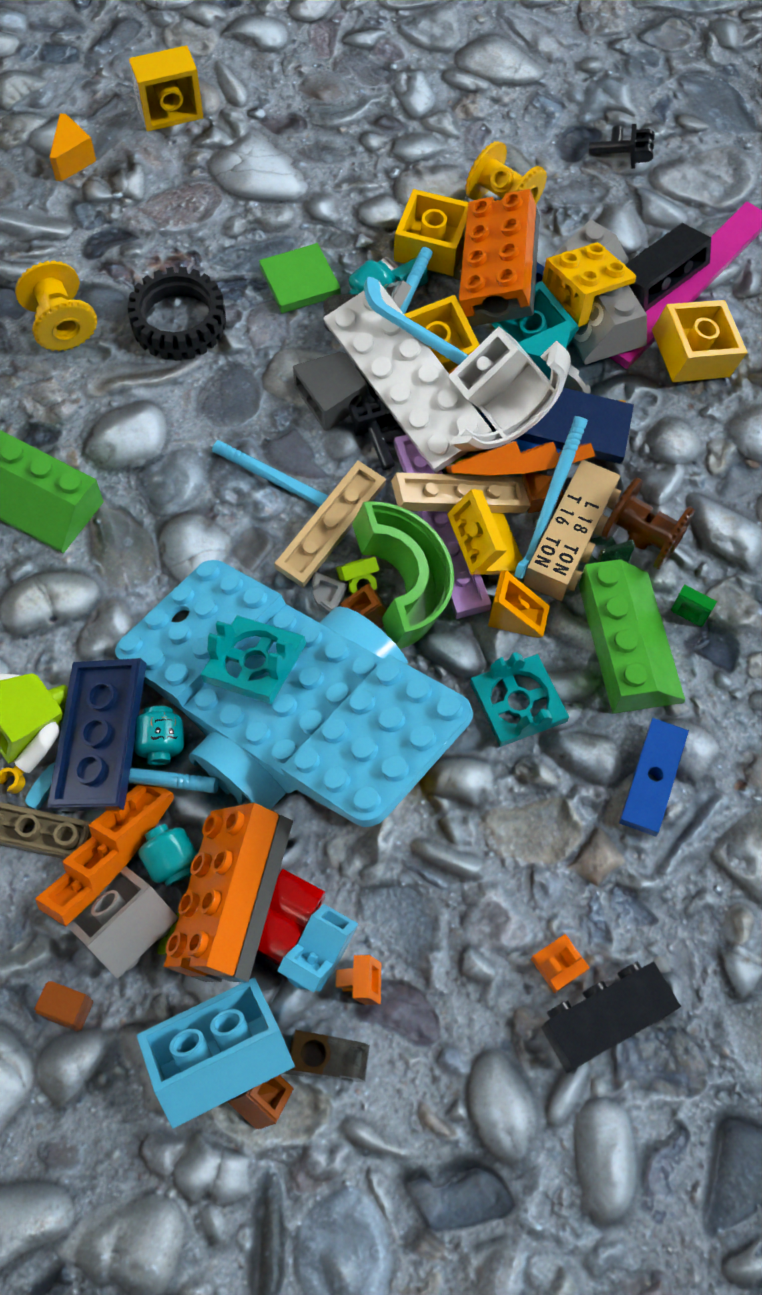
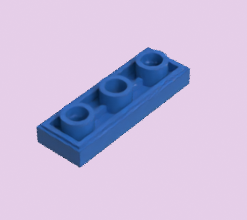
(659, 757)

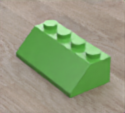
(44, 494)
(629, 637)

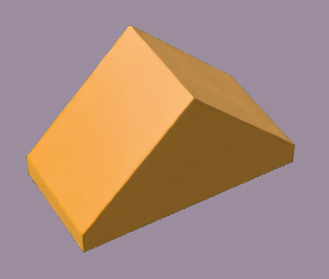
(70, 149)
(517, 608)

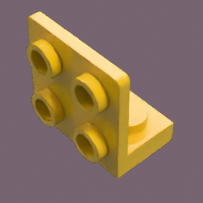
(583, 274)
(483, 536)

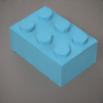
(213, 1052)

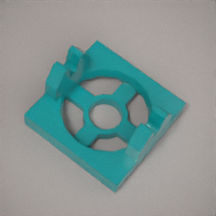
(279, 665)
(532, 666)

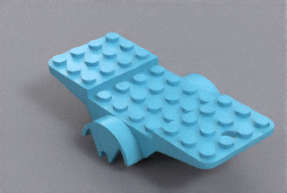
(345, 725)

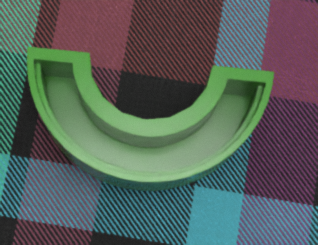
(421, 561)

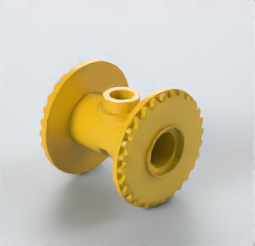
(493, 175)
(58, 319)

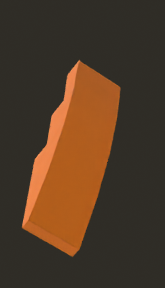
(509, 460)
(102, 857)

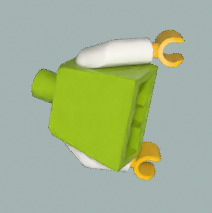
(27, 723)

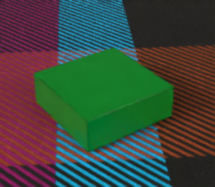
(693, 606)

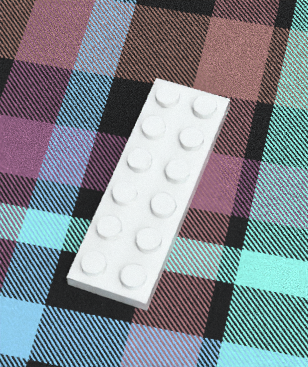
(406, 379)

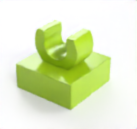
(358, 570)

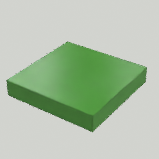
(299, 277)

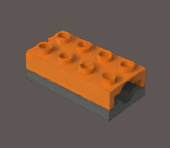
(500, 258)
(228, 894)

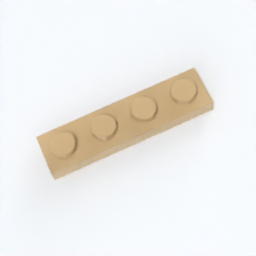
(444, 491)
(329, 524)

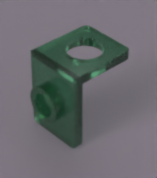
(613, 551)

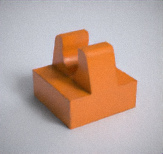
(560, 963)
(362, 980)

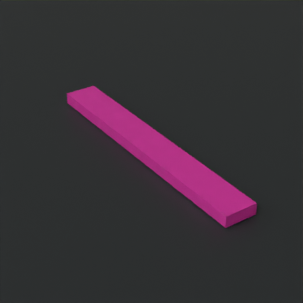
(725, 247)

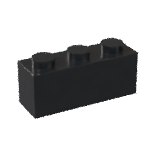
(668, 264)
(609, 1014)

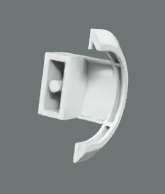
(507, 388)

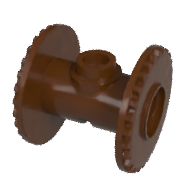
(646, 527)

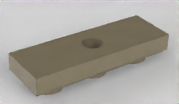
(51, 836)

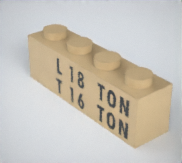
(571, 530)

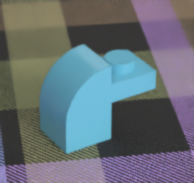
(318, 950)

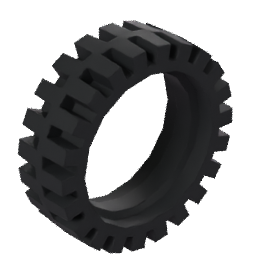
(173, 285)

